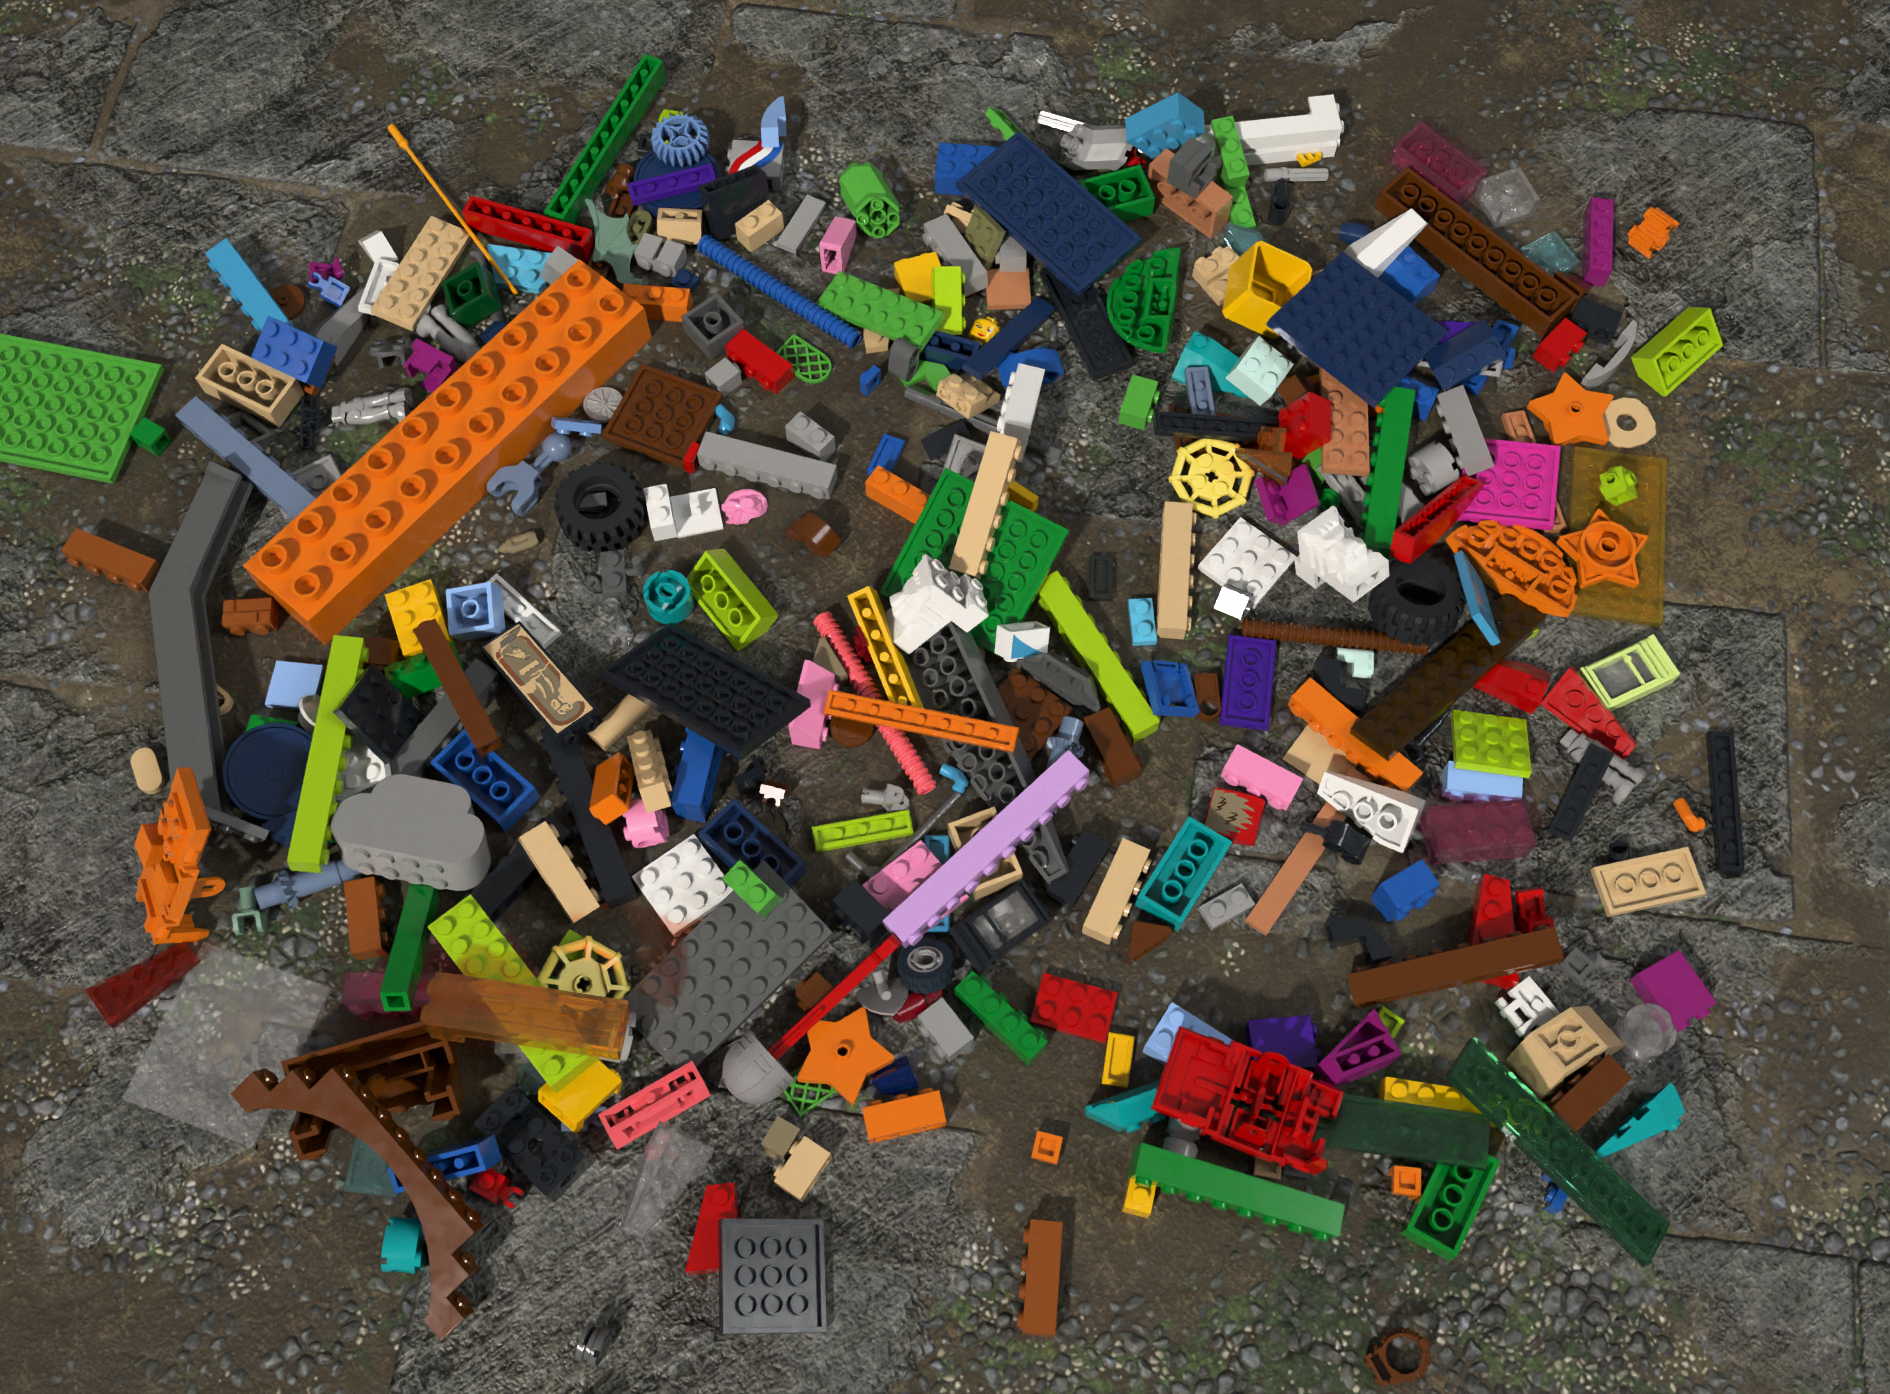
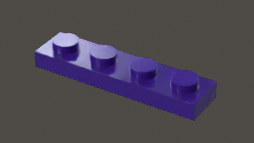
(670, 184)

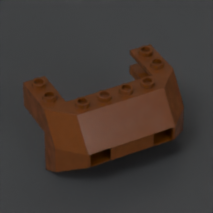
(397, 1065)

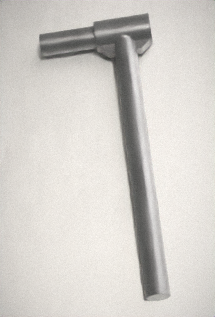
(868, 871)

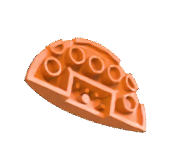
(1518, 564)

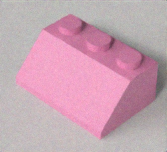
(810, 727)

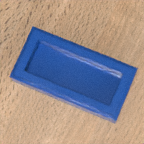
(886, 453)

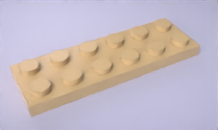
(421, 273)

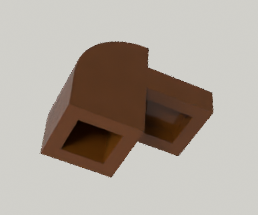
(814, 533)

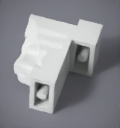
(1337, 557)
(931, 602)

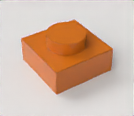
(1047, 1147)

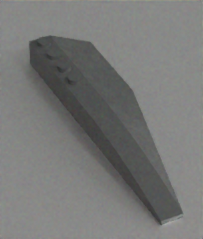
(957, 682)

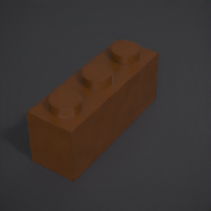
(1112, 747)

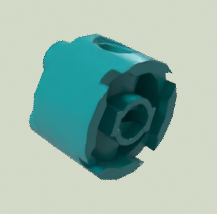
(668, 597)
(403, 1246)

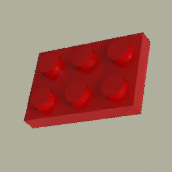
(1074, 1008)

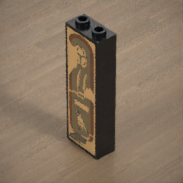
(541, 685)

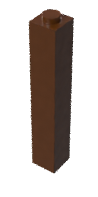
(457, 687)

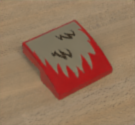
(1235, 815)

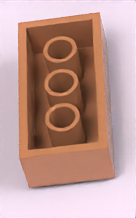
(1206, 212)

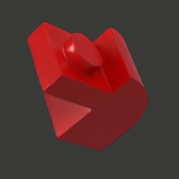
(1530, 910)

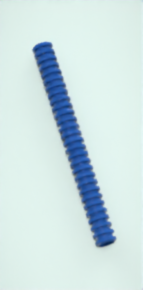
(779, 291)

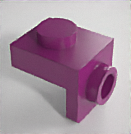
(326, 270)

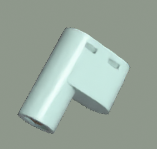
(1361, 661)

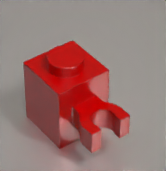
(495, 1187)

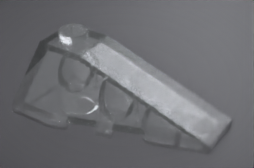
(666, 1168)

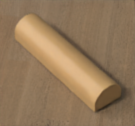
(618, 721)

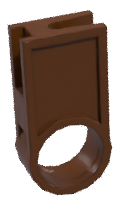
(1207, 691)

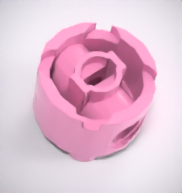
(643, 827)

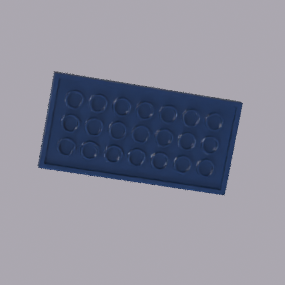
(1048, 213)

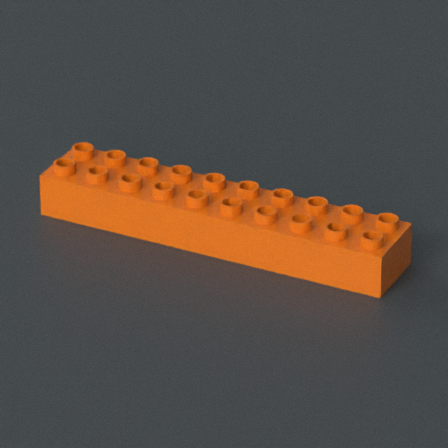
(447, 450)

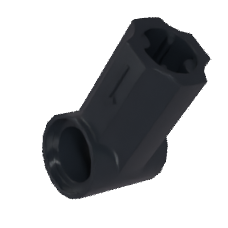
(1279, 202)

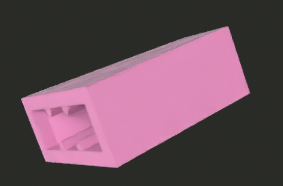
(837, 244)

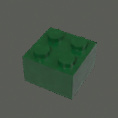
(472, 294)

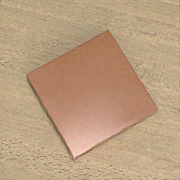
(1007, 290)

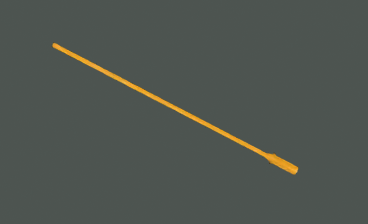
(403, 143)

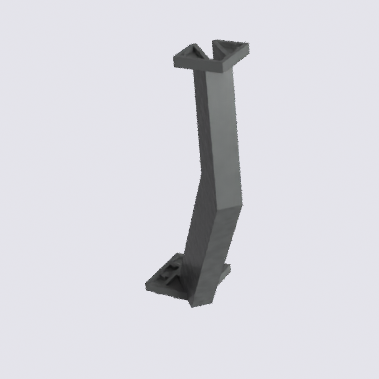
(185, 647)

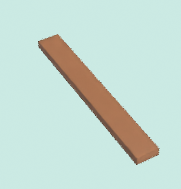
(1295, 869)

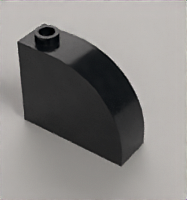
(731, 199)

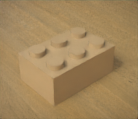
(1008, 870)

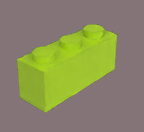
(947, 297)

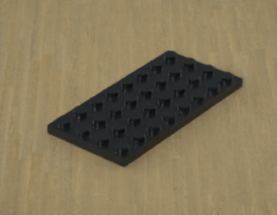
(706, 690)

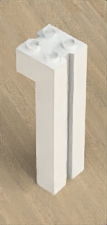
(1285, 137)

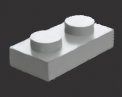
(1226, 906)

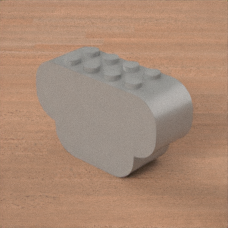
(413, 833)

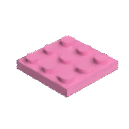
(904, 876)

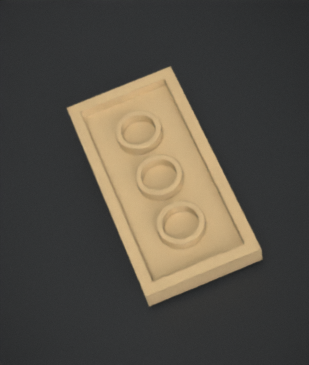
(1647, 881)

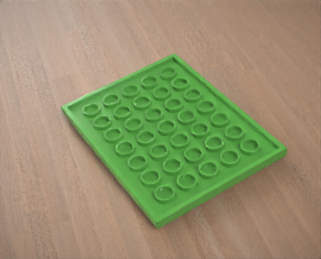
(70, 407)

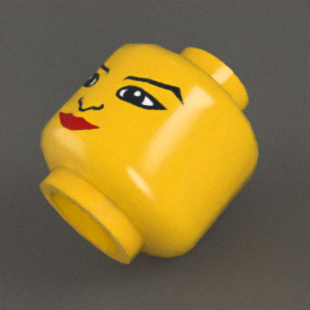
(983, 330)

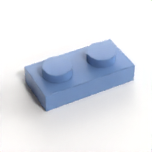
(566, 425)

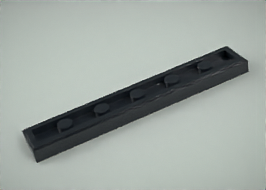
(1209, 426)
(1724, 803)

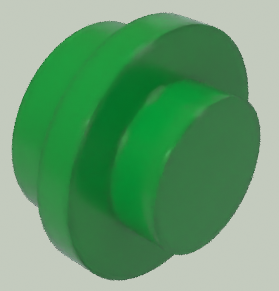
(1329, 498)

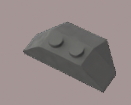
(1063, 680)

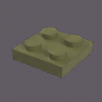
(984, 236)

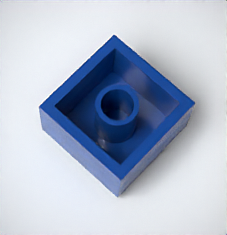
(1405, 891)

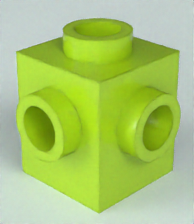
(1618, 485)

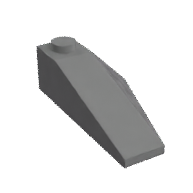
(342, 326)

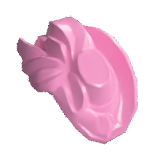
(743, 506)

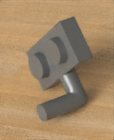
(615, 572)

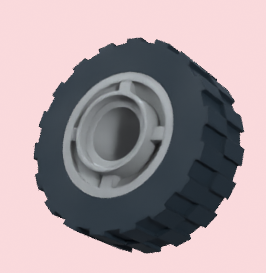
(926, 966)

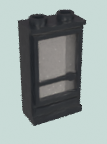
(1000, 926)

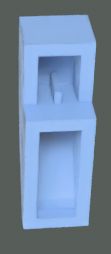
(773, 123)

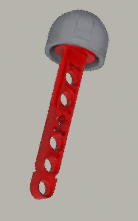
(754, 1070)

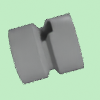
(1181, 1138)

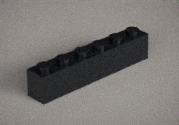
(512, 876)

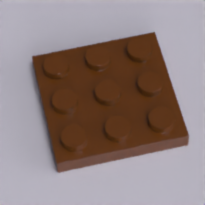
(1032, 710)

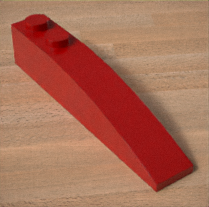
(1433, 519)

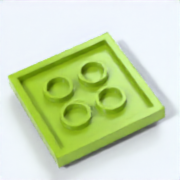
(1490, 744)

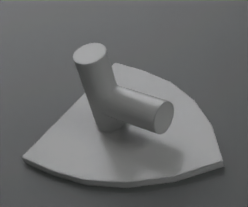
(885, 996)

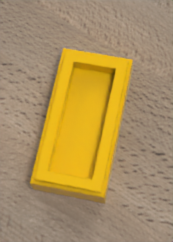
(1118, 1060)

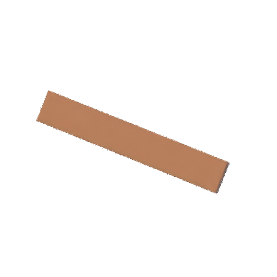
(1519, 430)

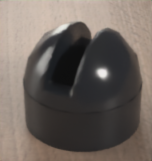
(1619, 851)

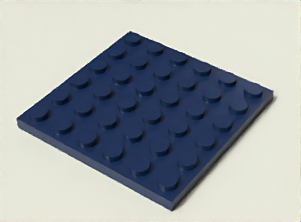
(1357, 329)

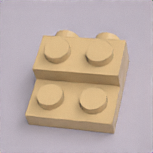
(1213, 272)
(967, 394)

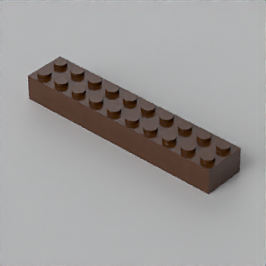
(1479, 253)

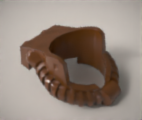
(1381, 1367)

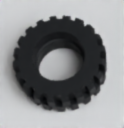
(605, 532)
(1417, 622)

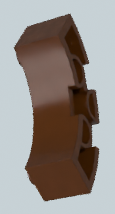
(1295, 387)

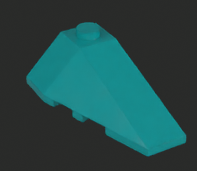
(1203, 352)
(1651, 1117)

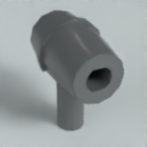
(321, 1042)

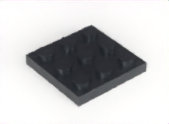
(378, 714)

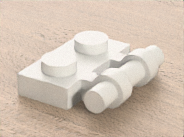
(1532, 1002)

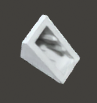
(378, 247)

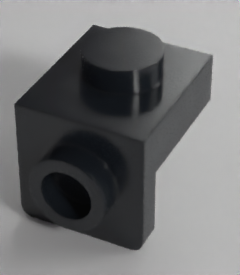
(752, 778)

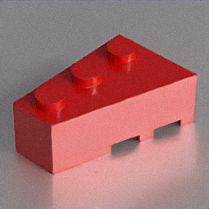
(718, 1203)

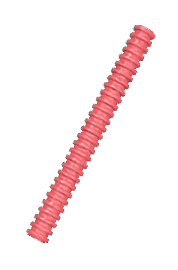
(864, 686)

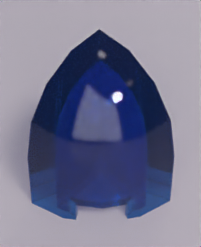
(895, 1078)

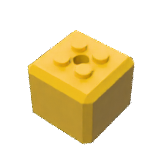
(1262, 284)

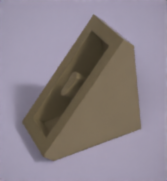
(827, 659)

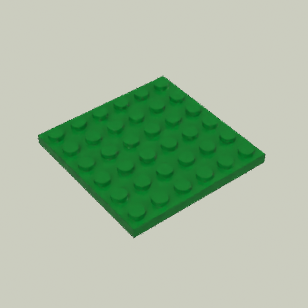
(1016, 566)

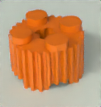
(1652, 232)

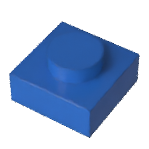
(870, 380)

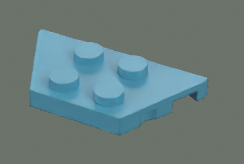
(520, 267)

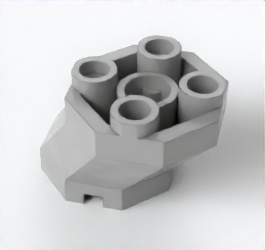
(1094, 147)

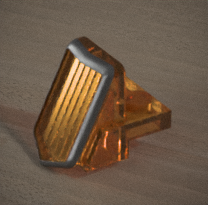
(1270, 456)

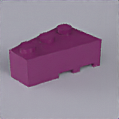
(1359, 1053)

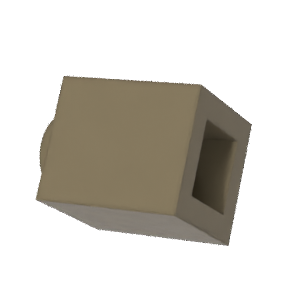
(780, 1139)

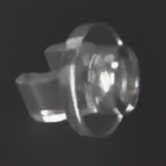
(622, 631)

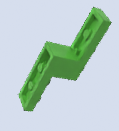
(1233, 170)

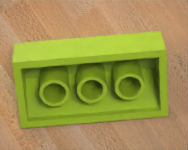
(1678, 350)
(730, 598)

